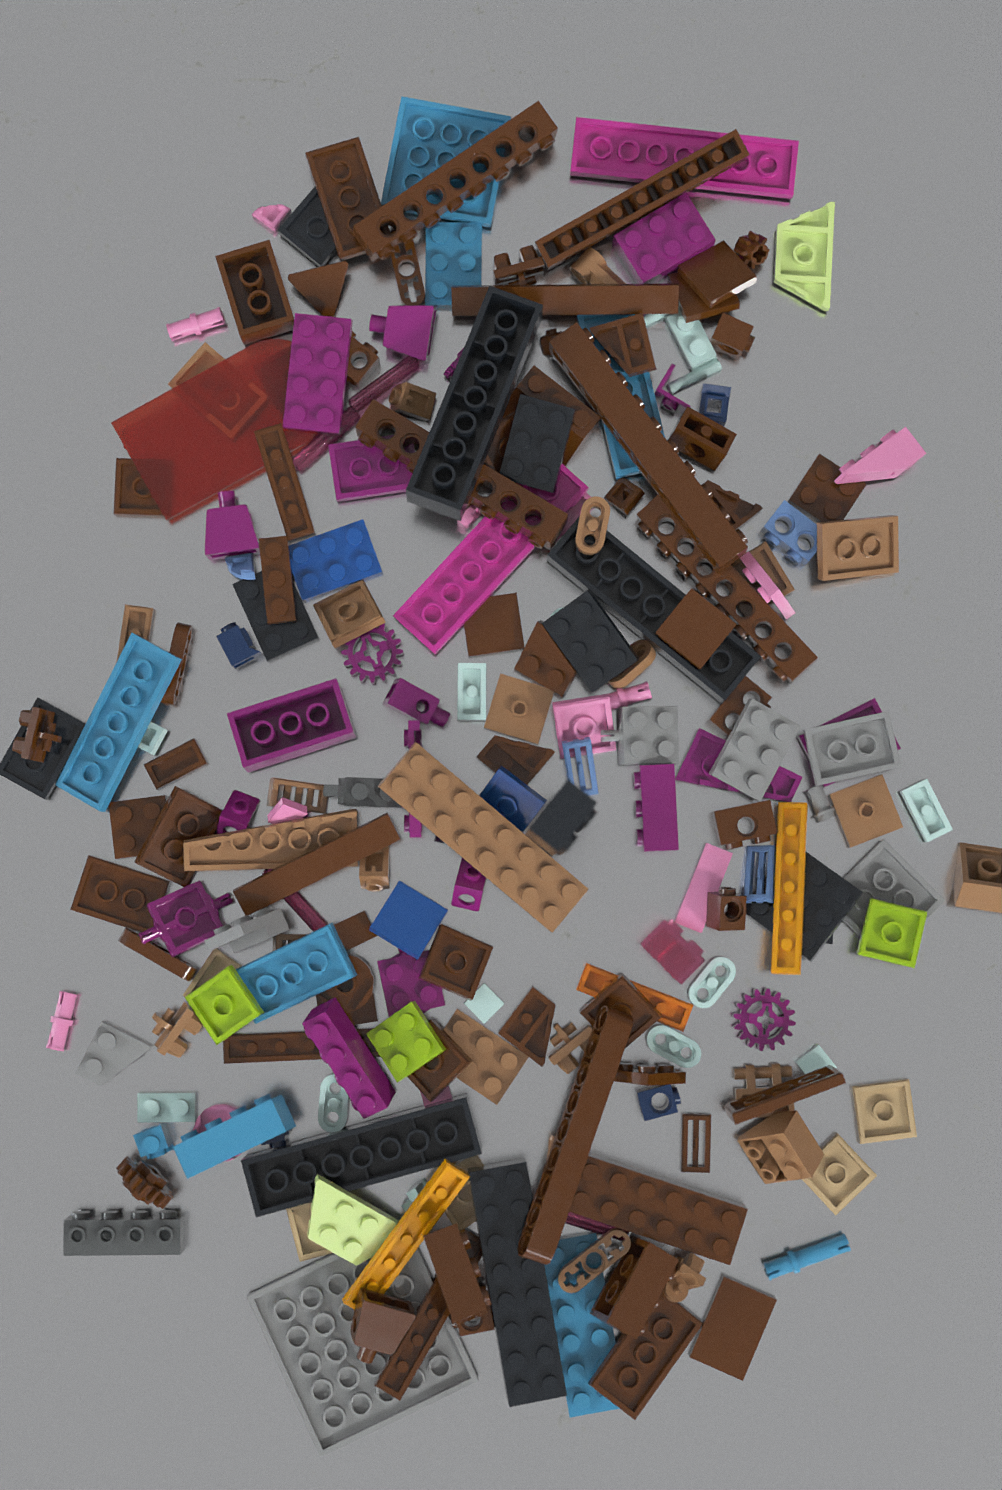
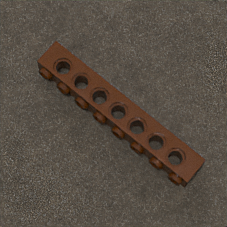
(532, 121)
(642, 199)
(553, 520)
(801, 655)

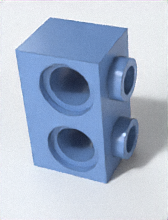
(798, 526)

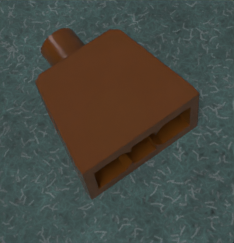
(379, 1323)

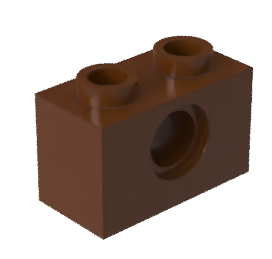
(702, 438)
(758, 813)

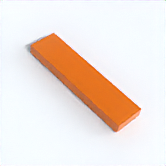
(673, 1010)

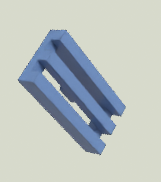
(576, 744)
(759, 897)

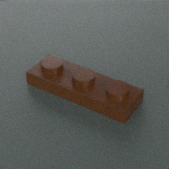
(277, 580)

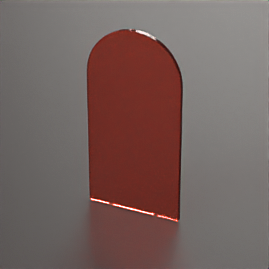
(204, 429)

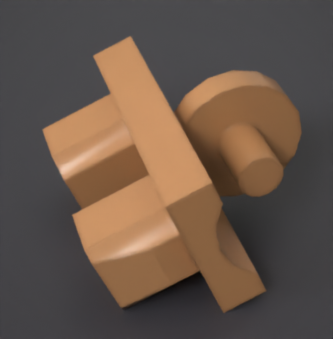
(168, 1040)
(563, 1055)
(686, 1278)

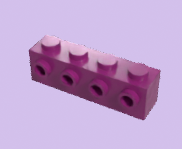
(348, 1058)

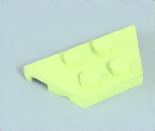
(805, 255)
(346, 1222)

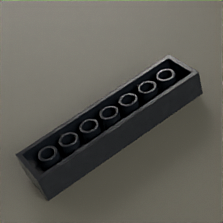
(474, 403)
(643, 602)
(565, 813)
(362, 1154)
(516, 1285)

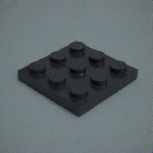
(826, 904)

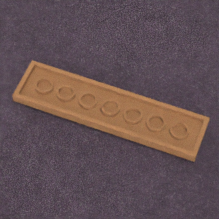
(483, 837)

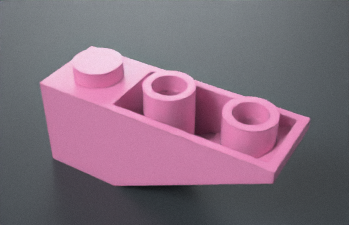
(886, 461)

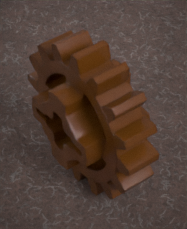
(144, 1182)

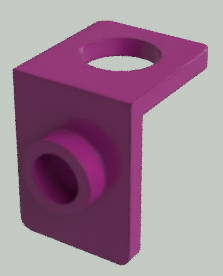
(667, 400)
(237, 811)
(468, 882)

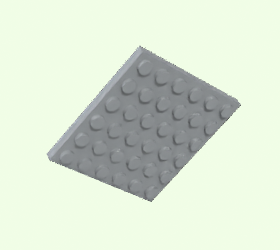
(318, 1360)

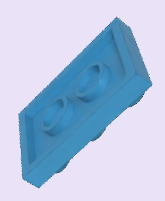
(451, 260)

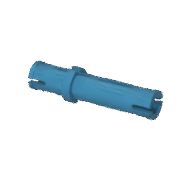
(807, 1256)

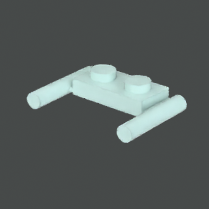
(694, 347)

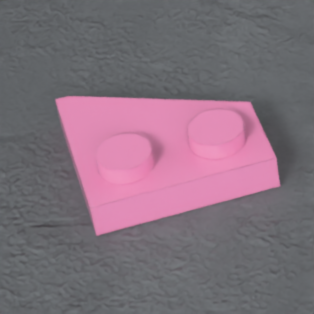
(768, 589)

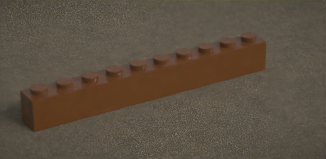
(648, 448)

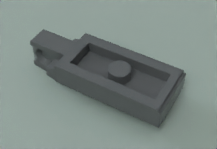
(360, 793)

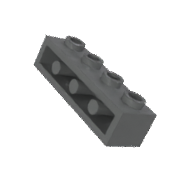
(124, 1233)

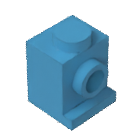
(154, 1141)

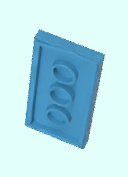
(297, 971)

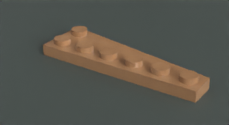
(267, 844)

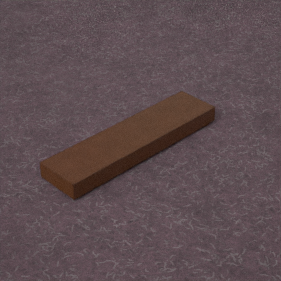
(284, 481)

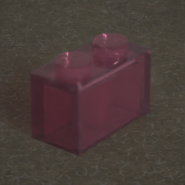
(672, 950)

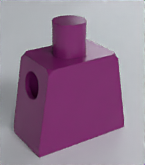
(407, 329)
(230, 529)
(404, 697)

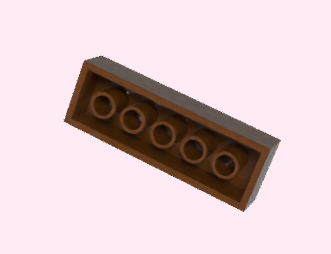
(659, 1208)

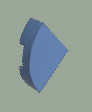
(242, 566)

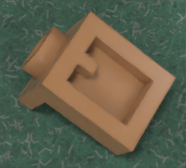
(412, 400)
(375, 871)

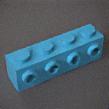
(233, 1136)

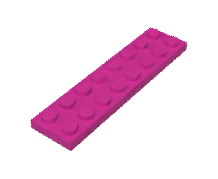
(640, 150)
(476, 569)

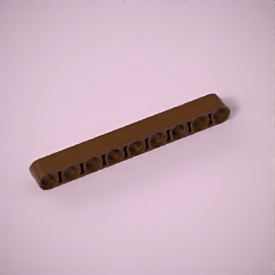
(575, 1135)

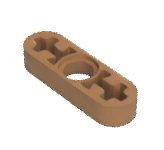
(594, 1272)

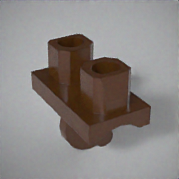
(529, 266)
(38, 735)

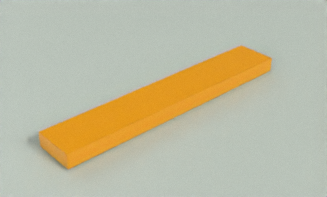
(789, 888)
(409, 1231)

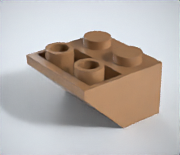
(782, 1148)

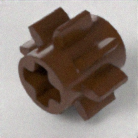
(752, 249)

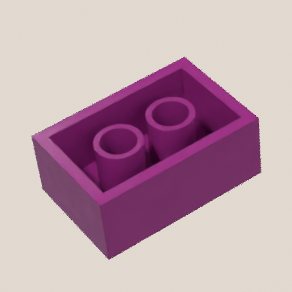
(663, 241)

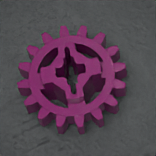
(384, 646)
(776, 1021)

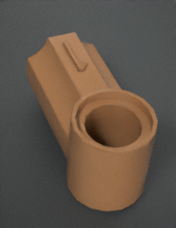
(593, 269)

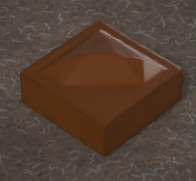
(624, 495)

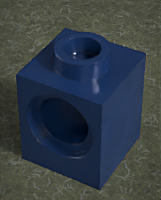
(645, 1101)

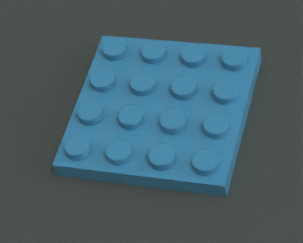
(429, 137)

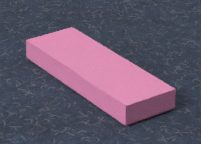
(705, 879)

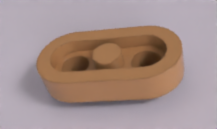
(592, 526)
(646, 656)

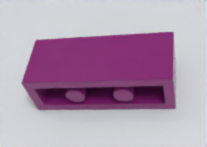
(656, 807)

